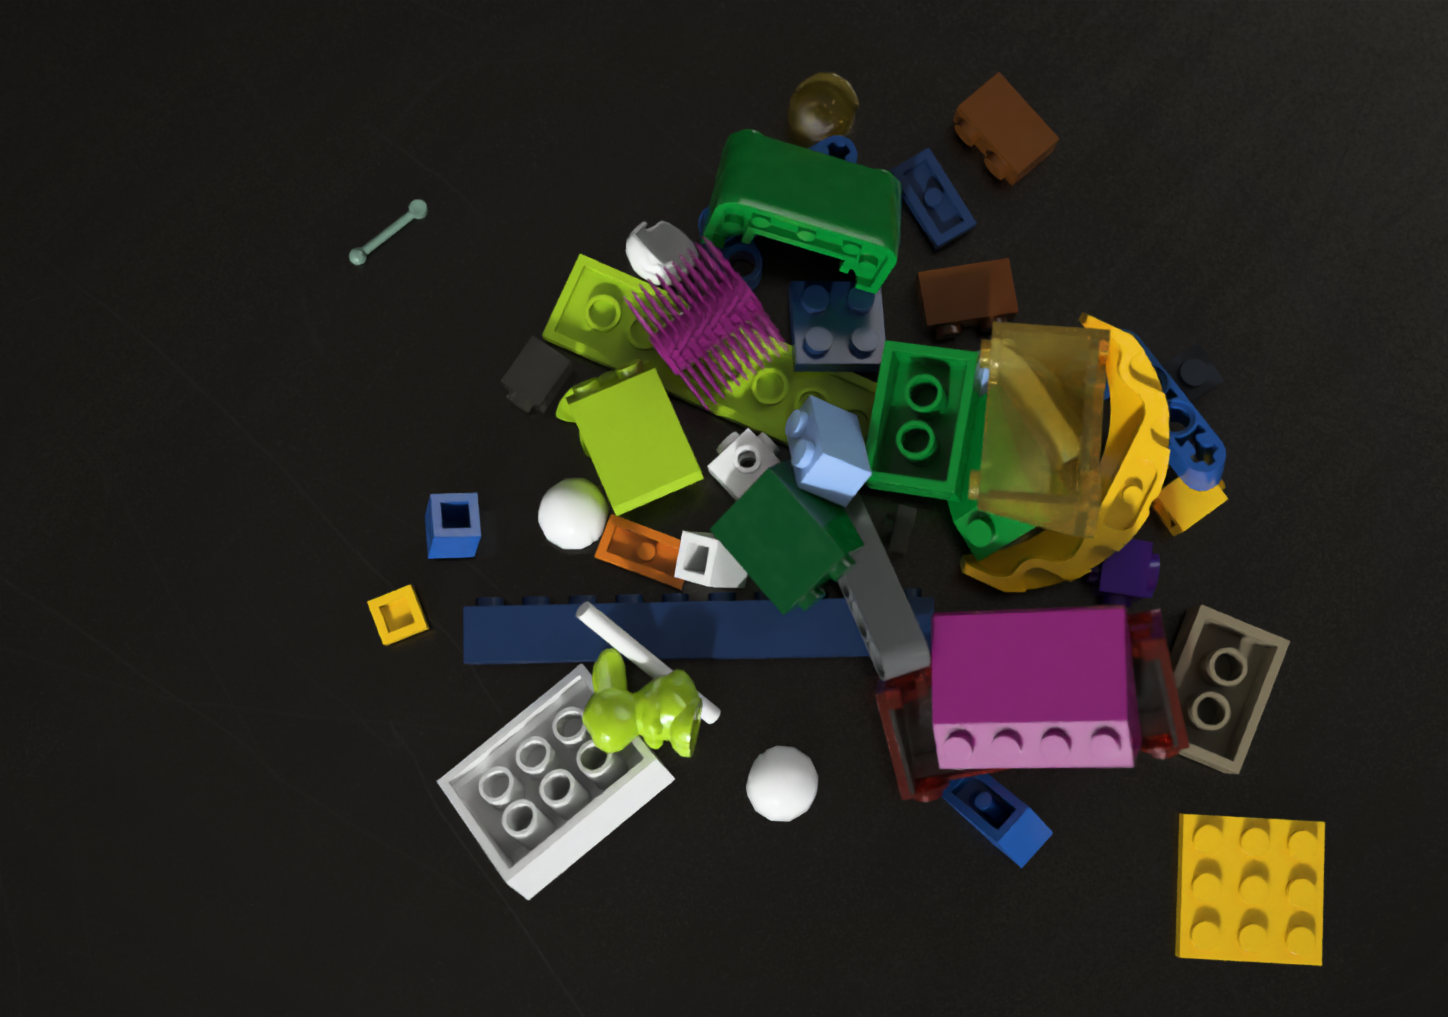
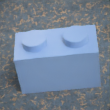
(827, 451)

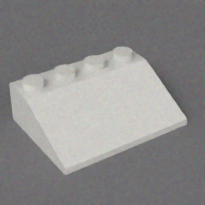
(545, 790)

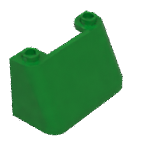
(808, 203)

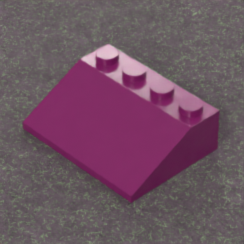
(1034, 688)

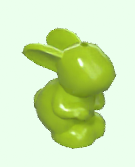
(659, 712)

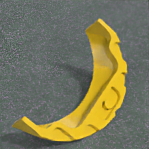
(1130, 480)

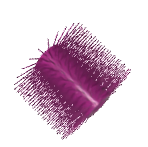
(707, 322)

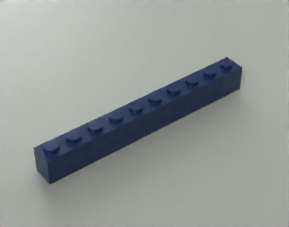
(669, 628)

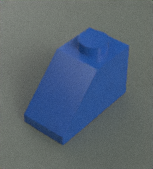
(998, 816)

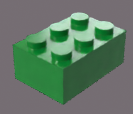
(923, 420)

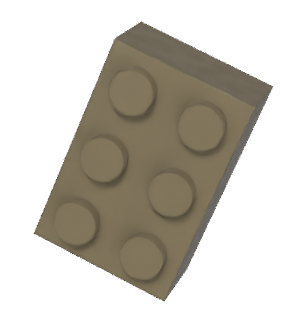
(1223, 684)

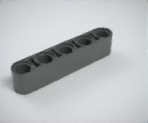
(881, 604)

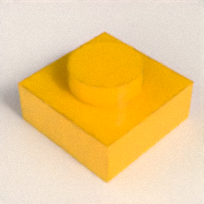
(398, 615)

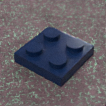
(835, 327)

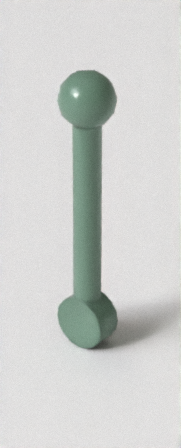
(417, 209)

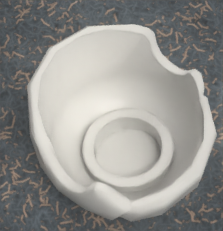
(656, 247)
(573, 513)
(782, 783)

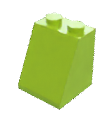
(633, 436)

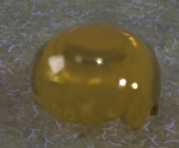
(822, 107)

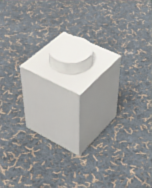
(708, 562)

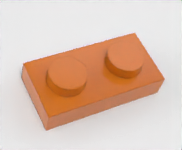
(640, 551)

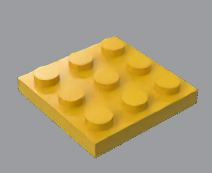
(1250, 889)

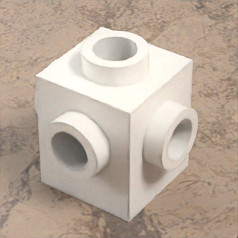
(735, 451)

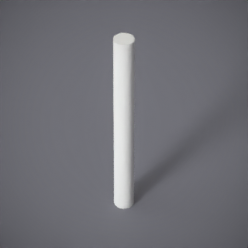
(635, 651)

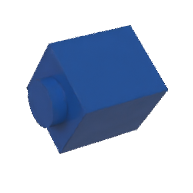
(452, 525)

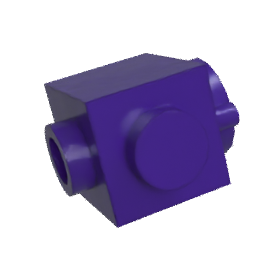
(1126, 574)

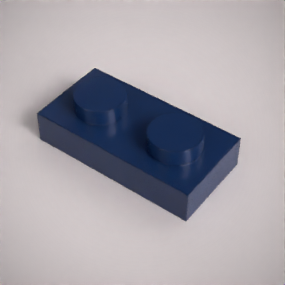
(933, 199)

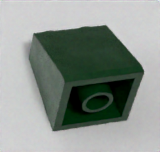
(788, 539)

